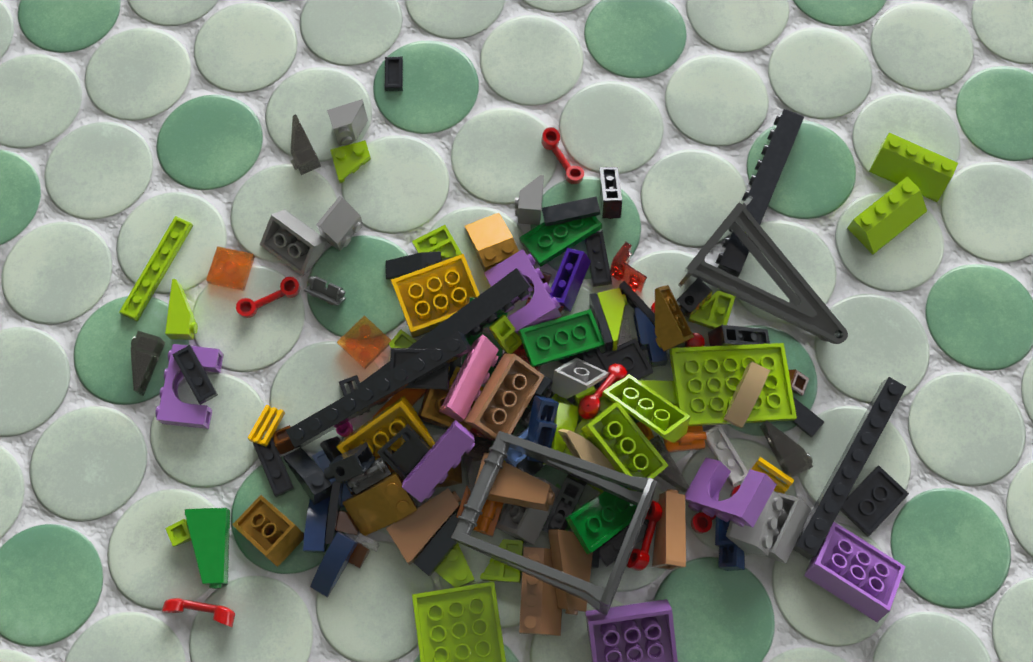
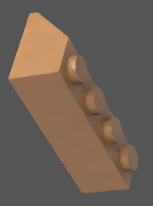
(504, 397)
(538, 599)

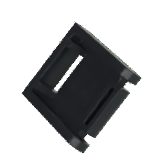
(408, 454)

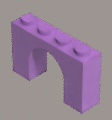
(542, 305)
(171, 408)
(742, 507)

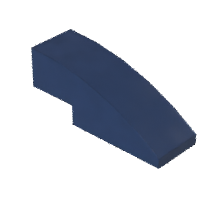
(647, 339)
(542, 423)
(316, 527)
(730, 555)
(333, 564)

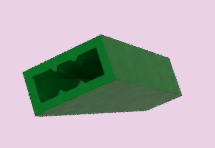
(210, 539)

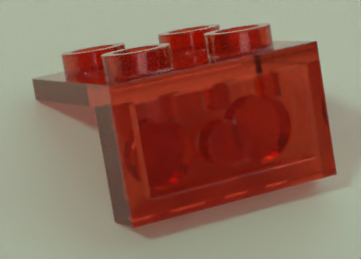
(622, 271)

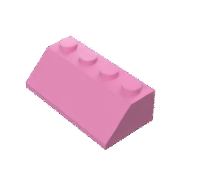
(470, 378)

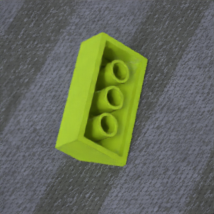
(903, 159)
(888, 216)
(649, 408)
(624, 443)

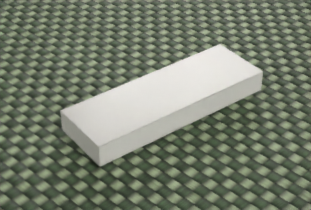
(726, 454)

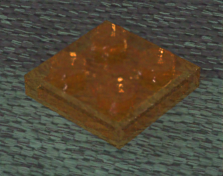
(230, 268)
(364, 342)

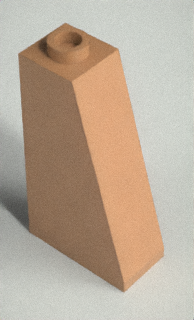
(519, 488)
(420, 527)
(670, 532)
(571, 559)

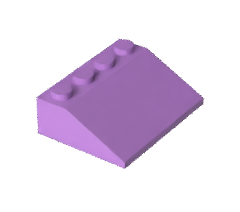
(856, 572)
(633, 633)

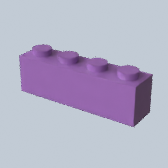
(438, 461)

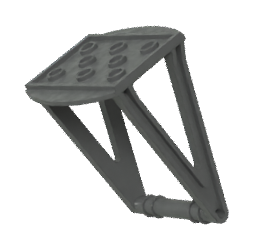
(804, 305)
(591, 473)

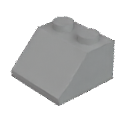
(348, 121)
(529, 203)
(339, 224)
(575, 378)

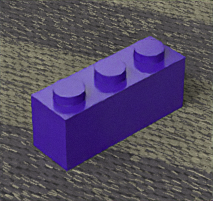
(570, 277)

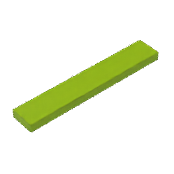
(156, 268)

